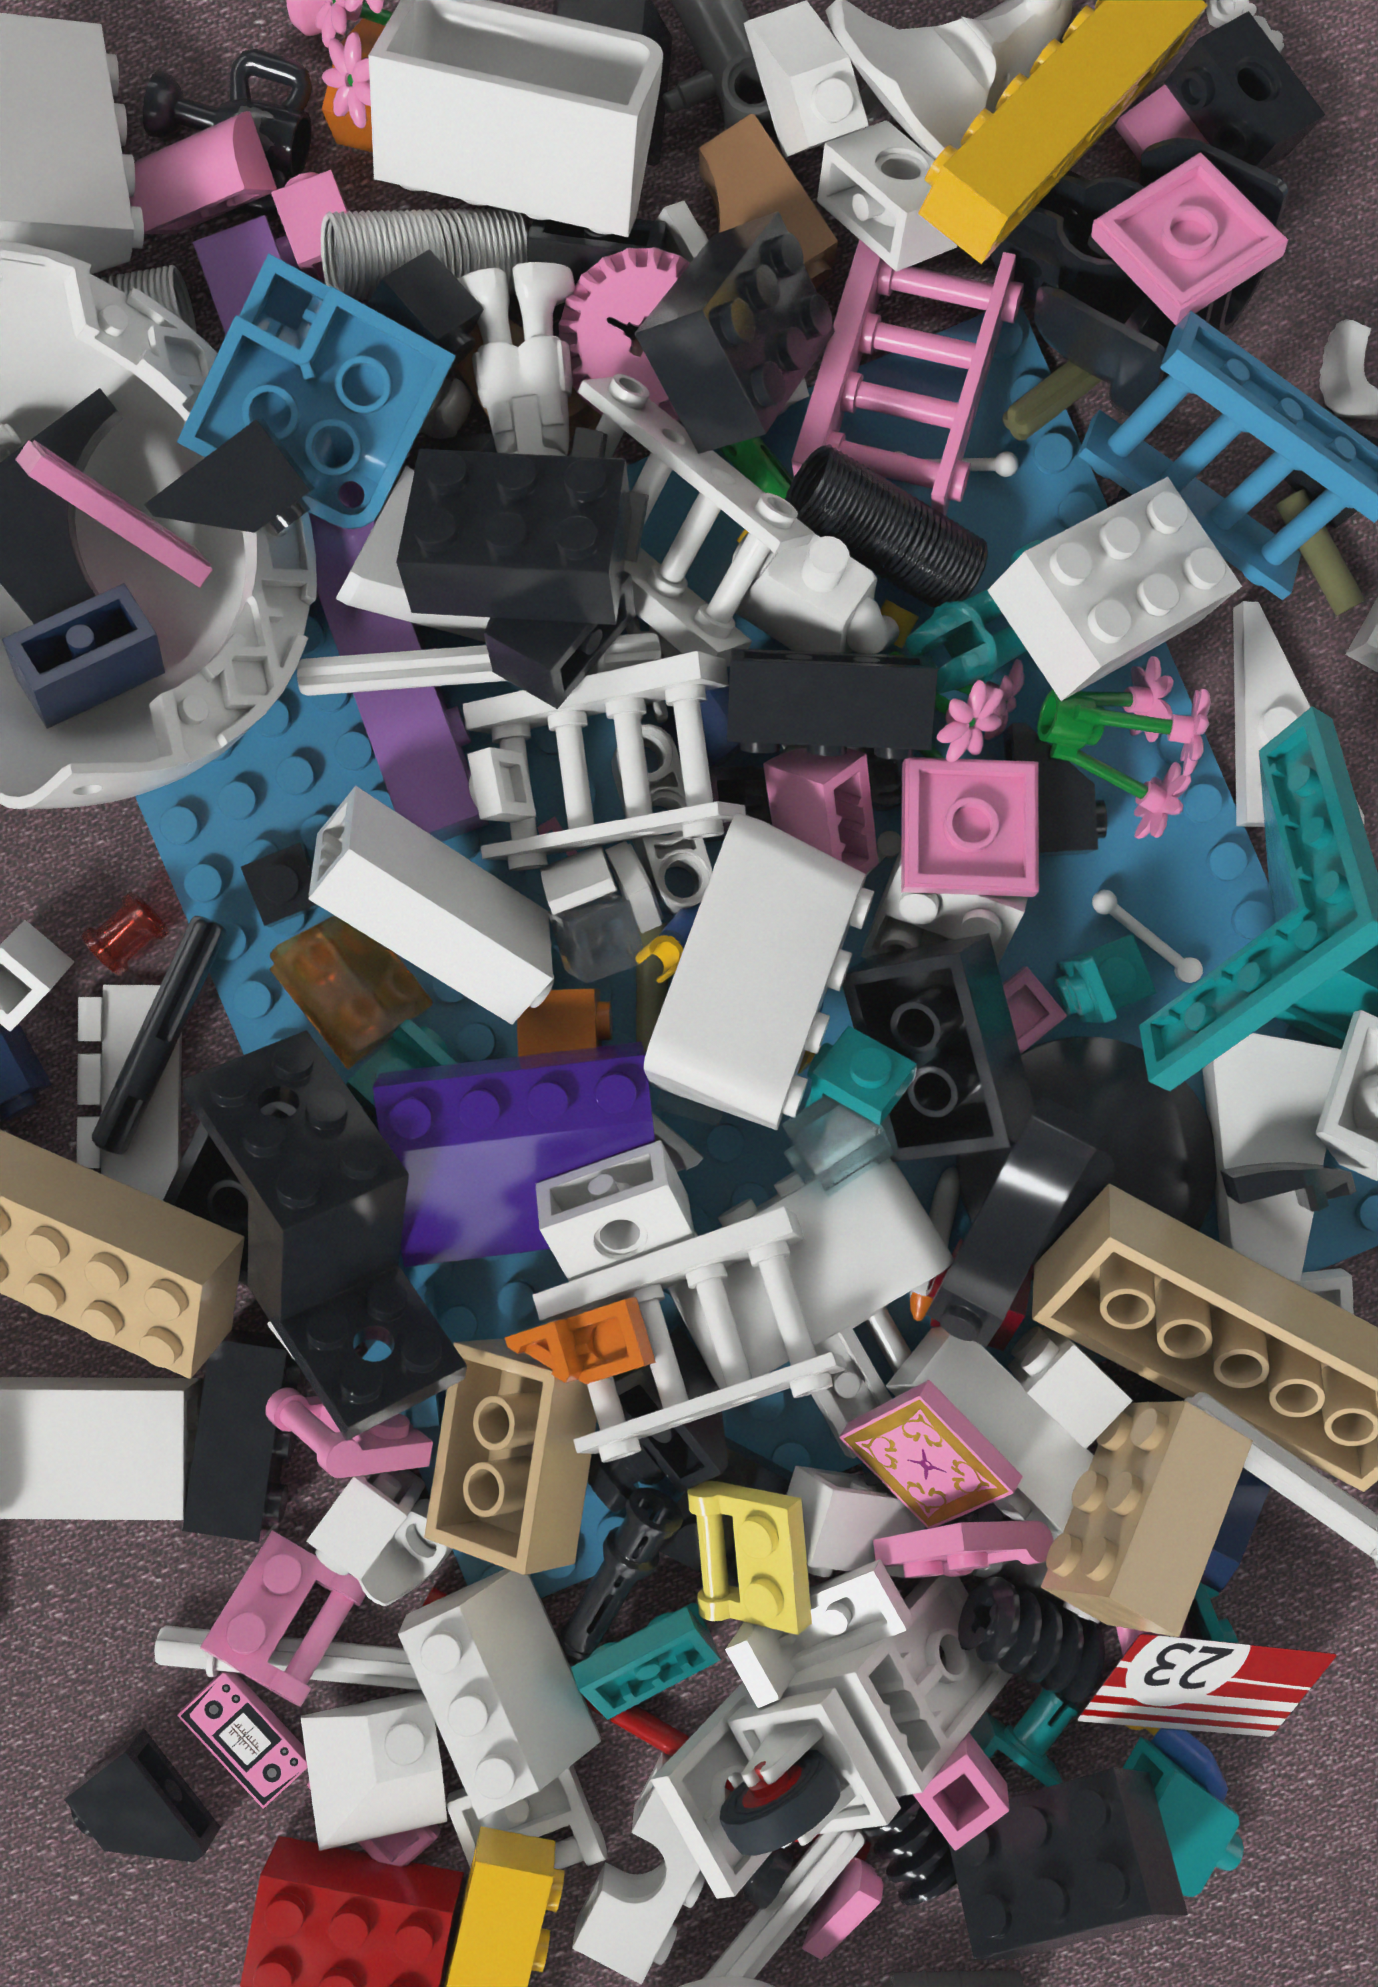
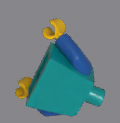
(1190, 1803)

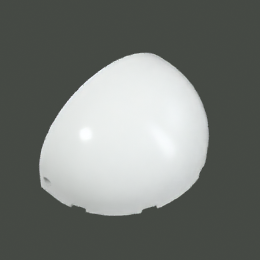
(221, 644)

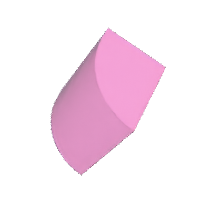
(202, 176)
(825, 803)

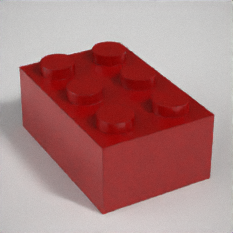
(349, 1920)

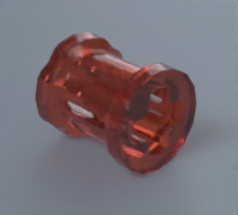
(125, 933)

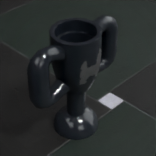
(281, 128)

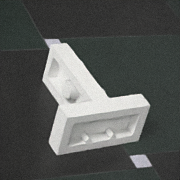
(845, 1616)

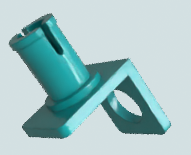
(1030, 1737)

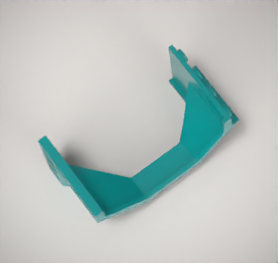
(1324, 893)

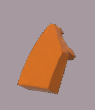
(589, 1343)

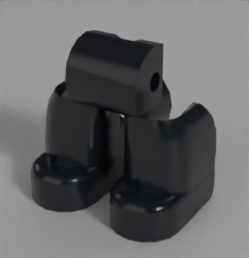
(1083, 296)

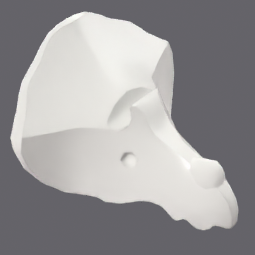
(949, 72)

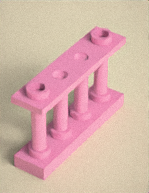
(861, 331)

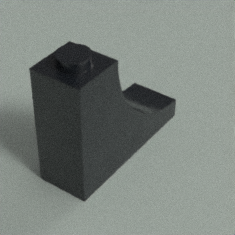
(38, 527)
(1014, 1221)

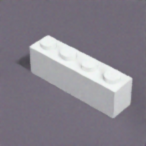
(1008, 1419)

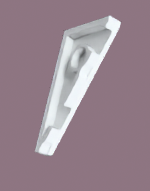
(1265, 704)

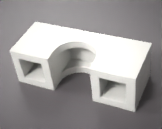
(632, 1915)

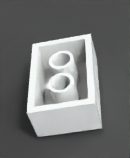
(1113, 587)

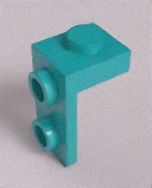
(860, 1075)

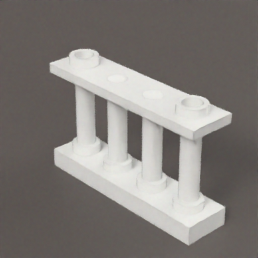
(661, 589)
(622, 696)
(701, 1264)

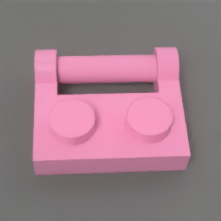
(381, 1449)
(963, 1547)
(266, 1606)

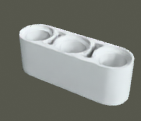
(667, 851)

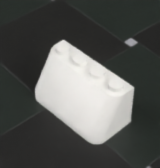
(515, 110)
(62, 143)
(757, 974)
(854, 1259)

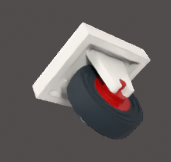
(802, 1775)

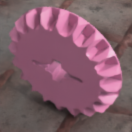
(623, 290)

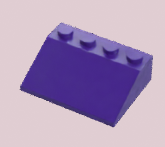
(495, 1129)

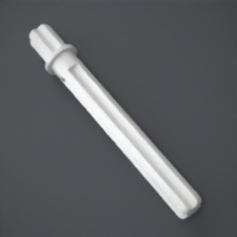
(441, 667)
(1299, 1481)
(340, 1663)
(796, 1898)

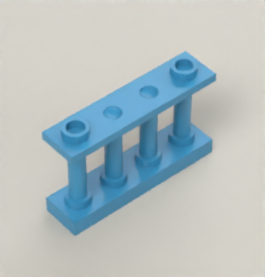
(1250, 401)

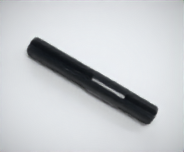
(158, 1035)

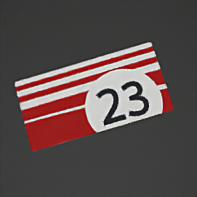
(1205, 1685)

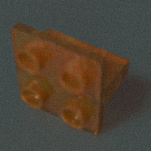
(348, 987)

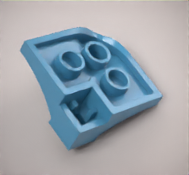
(328, 381)

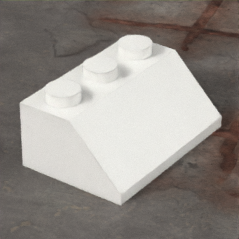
(499, 1689)

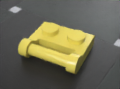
(768, 1556)

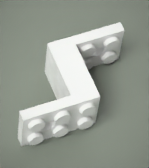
(897, 1694)

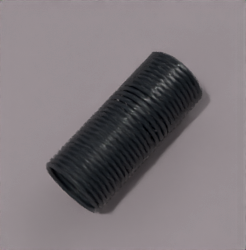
(873, 519)

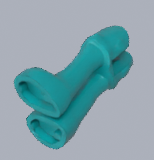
(963, 634)

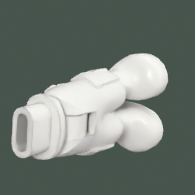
(530, 383)

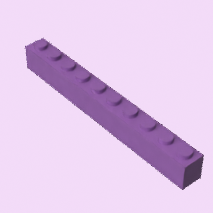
(408, 728)

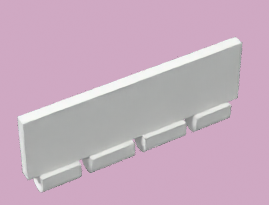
(156, 1145)

